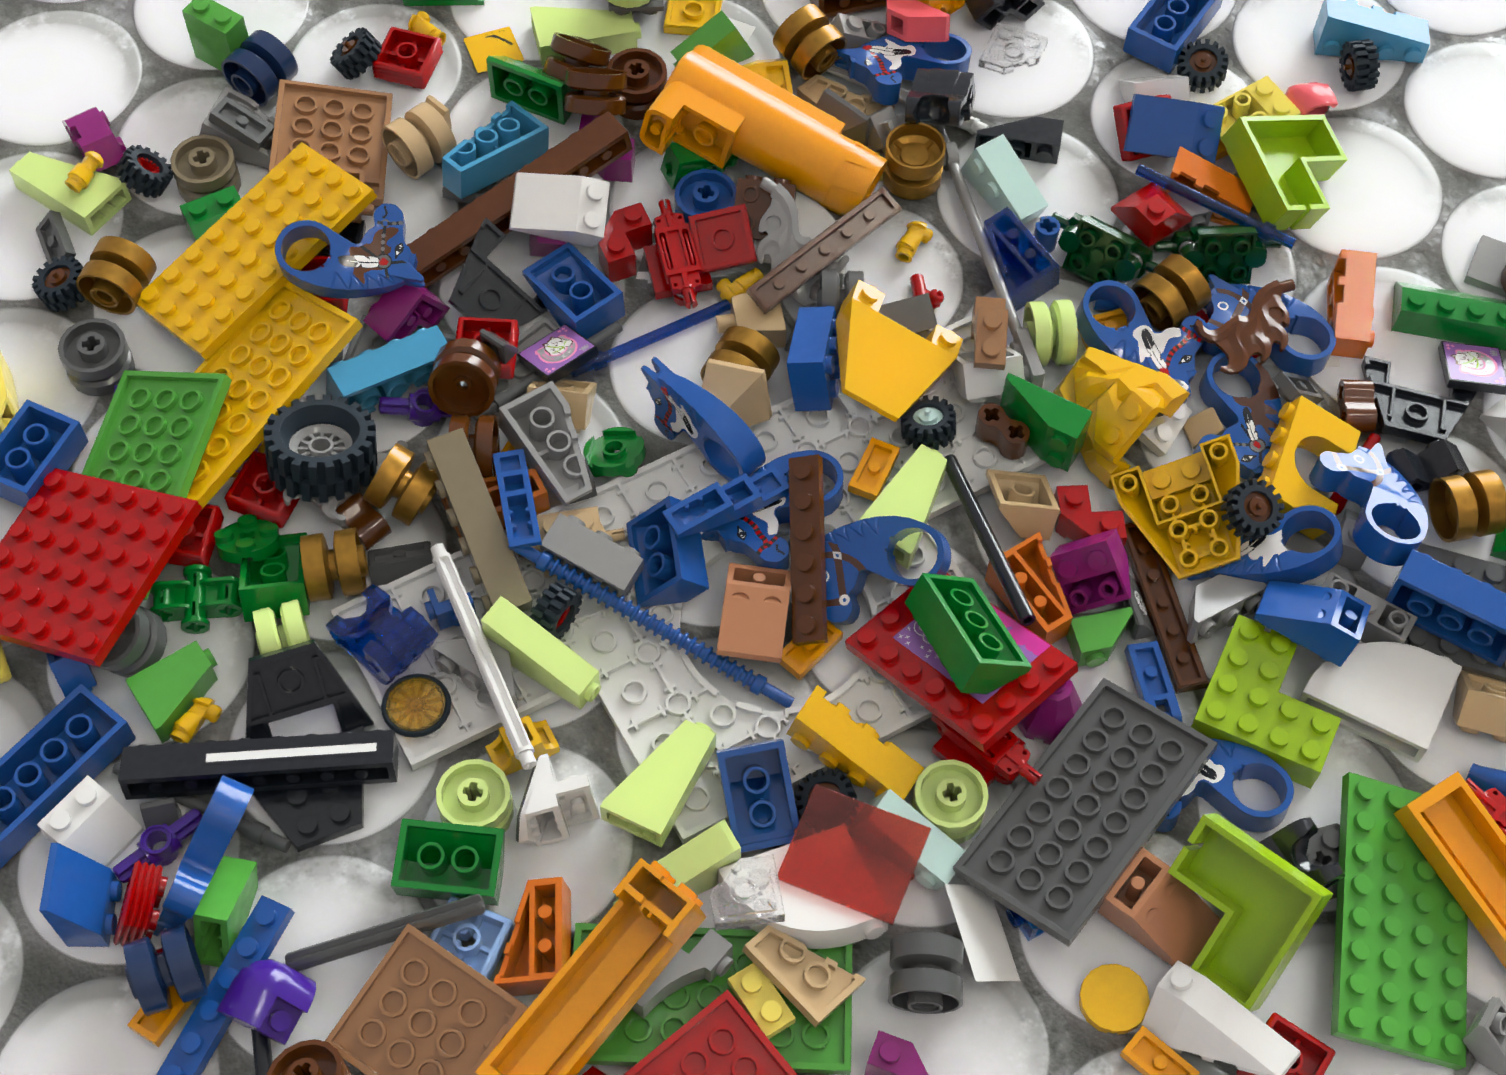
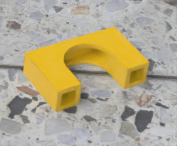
(1313, 429)

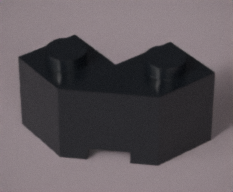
(992, 11)
(1436, 461)

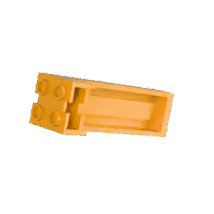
(1464, 852)
(601, 977)

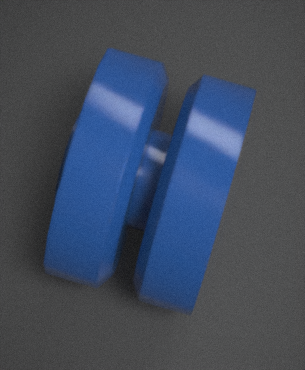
(703, 192)

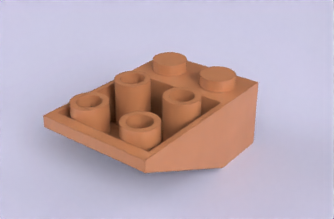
(754, 613)
(1159, 910)

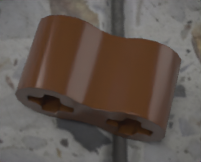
(1357, 404)
(1005, 433)
(368, 522)

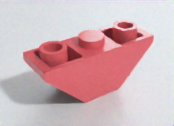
(916, 21)

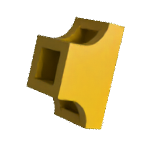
(541, 739)

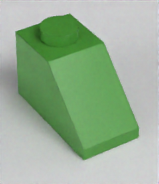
(1097, 635)

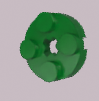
(604, 462)
(247, 539)

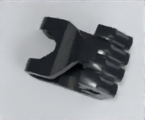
(940, 97)
(1292, 846)

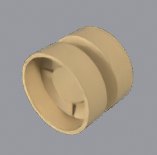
(418, 140)

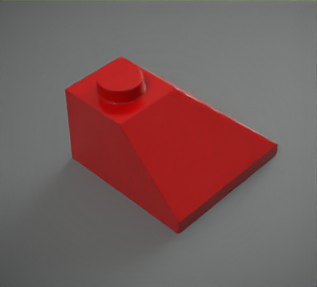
(1151, 214)

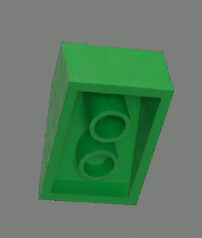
(207, 210)
(1054, 422)
(274, 579)

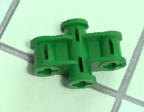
(196, 599)

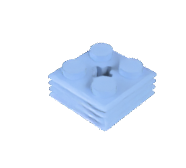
(489, 934)

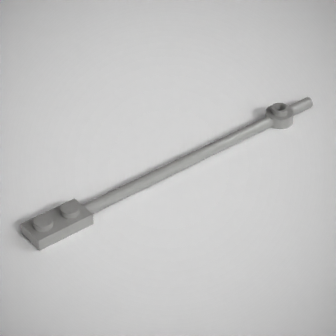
(1022, 340)

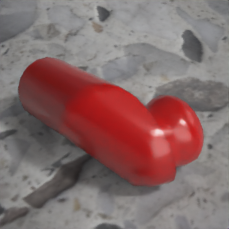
(918, 288)

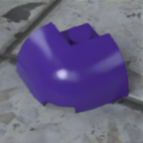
(268, 998)

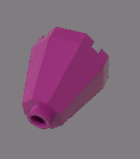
(1052, 714)

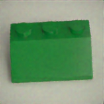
(528, 88)
(448, 861)

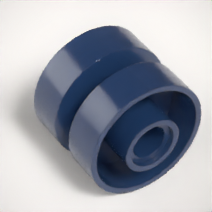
(259, 67)
(153, 972)

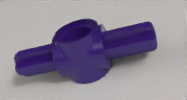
(410, 408)
(154, 834)

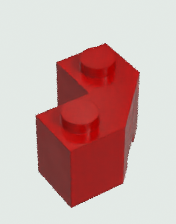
(624, 233)
(1077, 518)

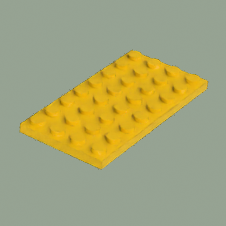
(234, 263)
(269, 366)

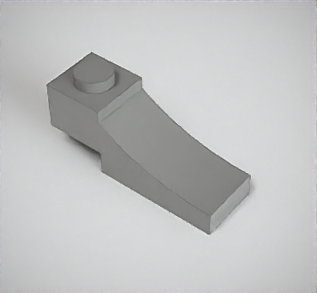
(706, 960)

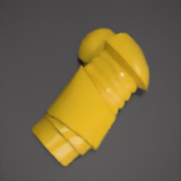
(420, 24)
(82, 173)
(909, 242)
(738, 286)
(191, 721)

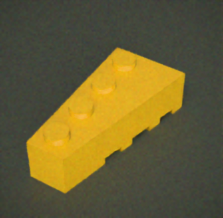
(852, 747)

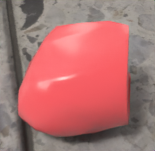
(1312, 98)

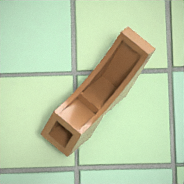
(989, 332)

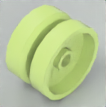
(1053, 330)
(273, 636)
(475, 795)
(952, 798)

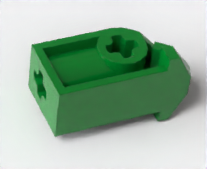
(681, 161)

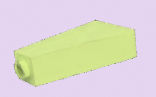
(599, 26)
(45, 182)
(911, 496)
(541, 654)
(660, 786)
(699, 859)

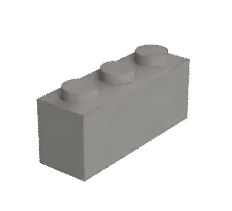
(593, 554)

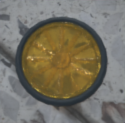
(416, 705)

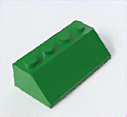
(1449, 315)
(966, 633)

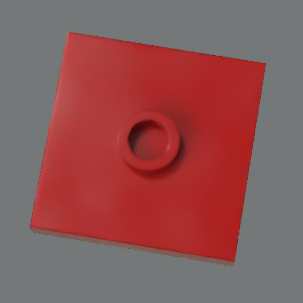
(723, 238)

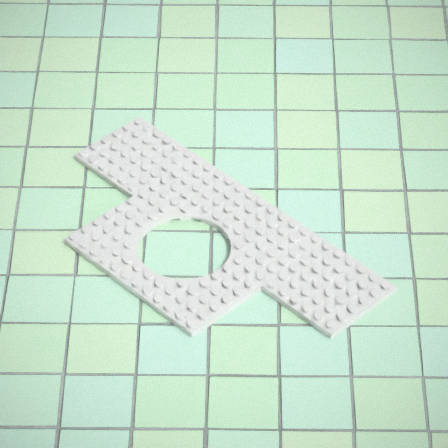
(654, 685)

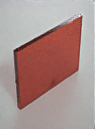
(854, 854)

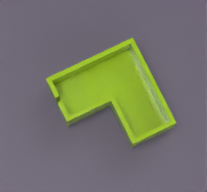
(1282, 163)
(1248, 709)
(1264, 904)

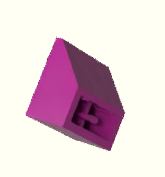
(1092, 571)

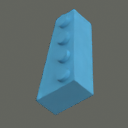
(1395, 35)
(494, 151)
(385, 370)

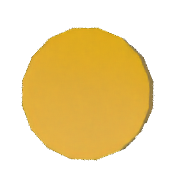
(1113, 999)

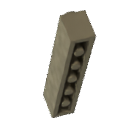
(477, 520)

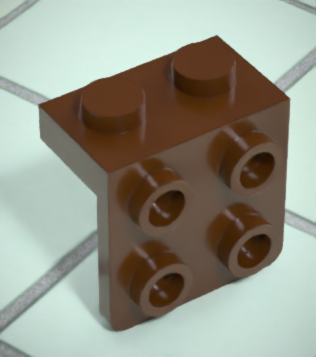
(758, 199)

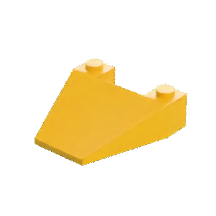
(883, 360)

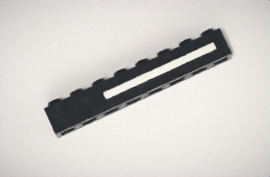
(260, 763)

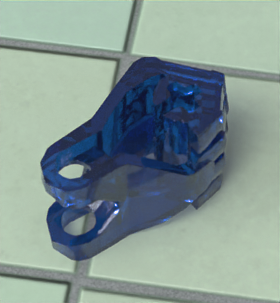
(383, 636)

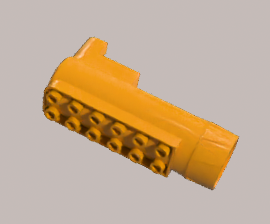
(729, 110)

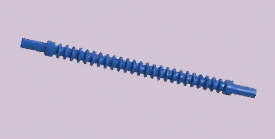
(757, 684)

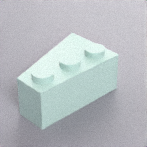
(1004, 180)
(940, 851)

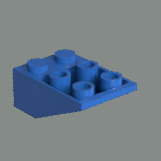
(1314, 617)

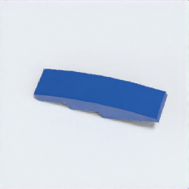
(517, 499)
(726, 503)

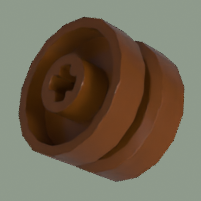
(576, 53)
(645, 79)
(595, 91)
(464, 377)
(483, 440)
(309, 1058)

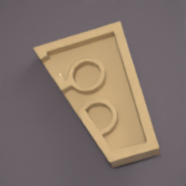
(815, 86)
(806, 979)

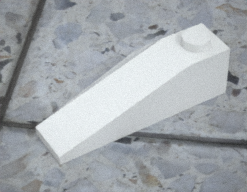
(1206, 1021)

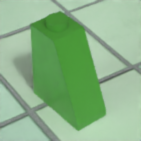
(719, 35)
(171, 684)
(224, 909)

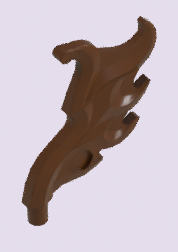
(1253, 333)

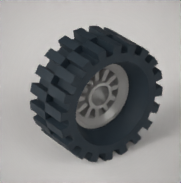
(321, 448)

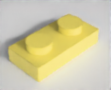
(761, 1000)

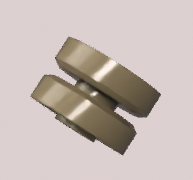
(204, 166)

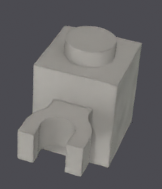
(881, 124)

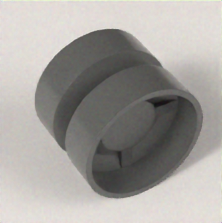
(926, 972)

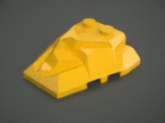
(1123, 405)

